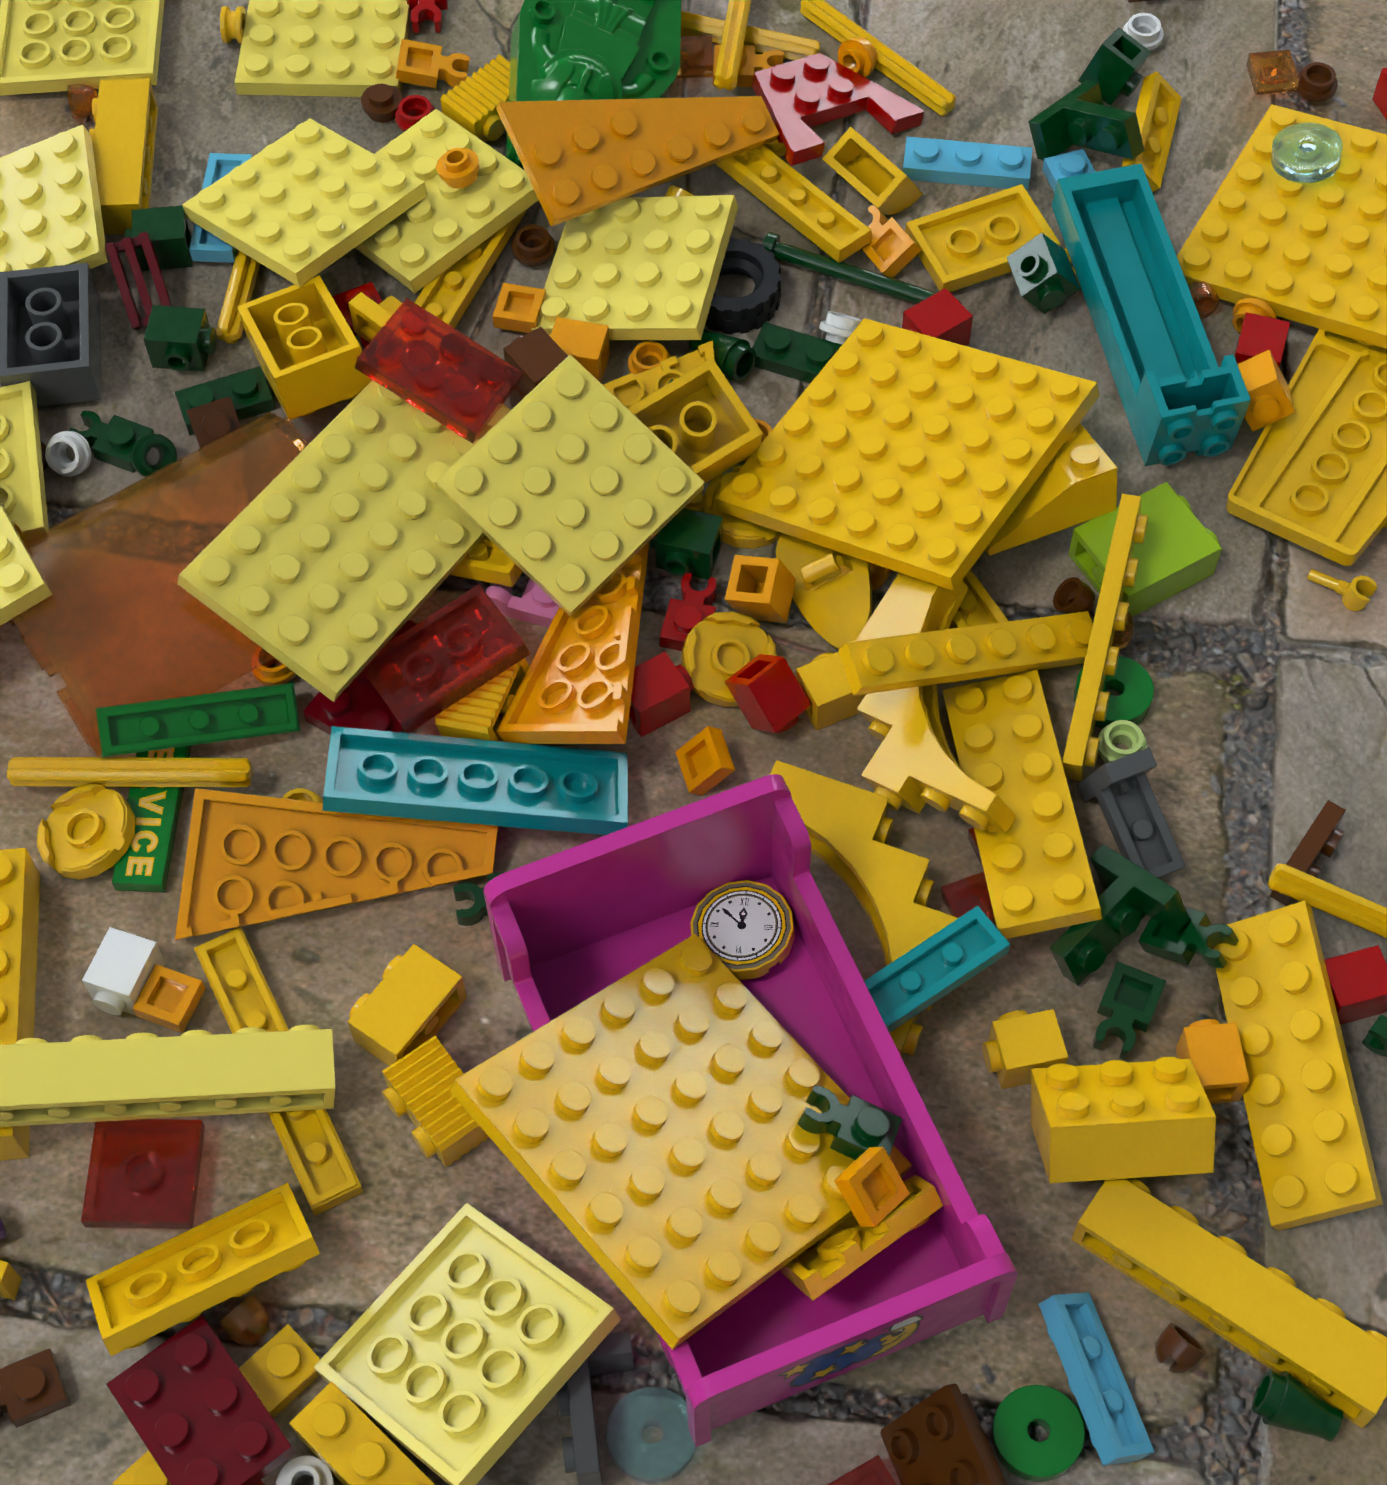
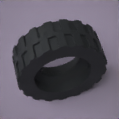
(750, 311)

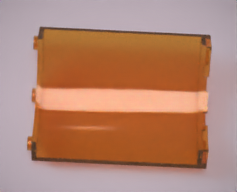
(116, 614)

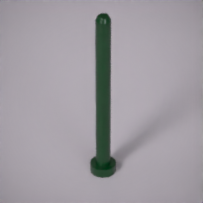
(845, 271)

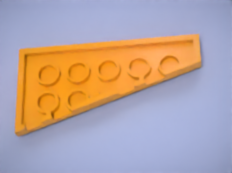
(613, 148)
(583, 669)
(288, 858)

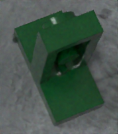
(1087, 123)
(1127, 899)

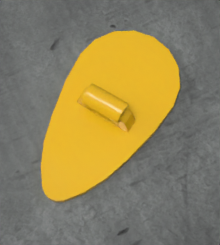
(829, 588)

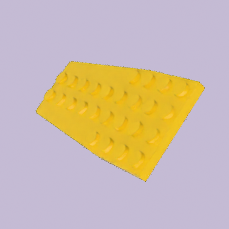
(1325, 466)

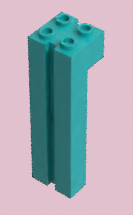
(1148, 318)

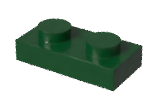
(792, 352)
(246, 388)

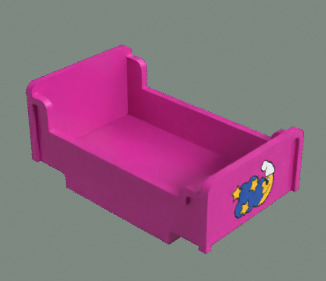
(630, 896)

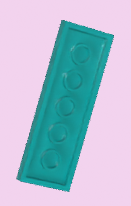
(476, 781)

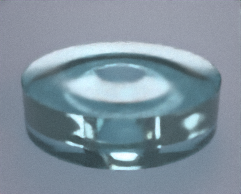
(1306, 152)
(647, 1461)

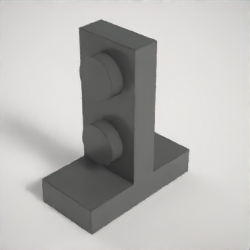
(1134, 812)
(576, 1401)

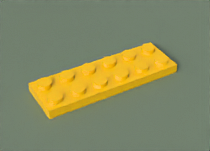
(1008, 745)
(1299, 1074)

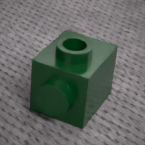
(1117, 66)
(168, 233)
(1043, 273)
(179, 338)
(689, 544)

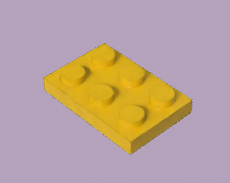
(976, 237)

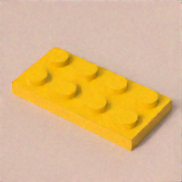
(200, 1269)

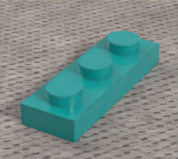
(936, 967)

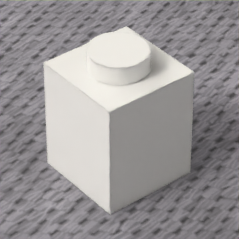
(121, 970)

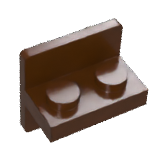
(941, 1443)

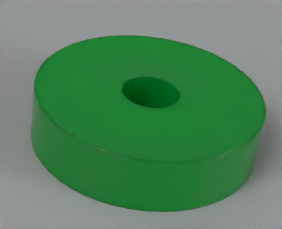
(1135, 689)
(1041, 1407)

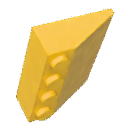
(1070, 491)

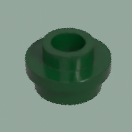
(165, 448)

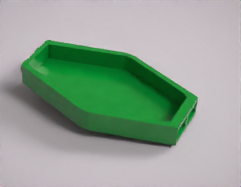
(593, 51)

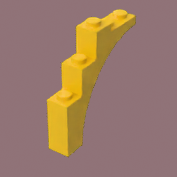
(914, 757)
(851, 835)

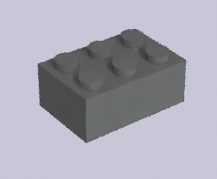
(51, 333)

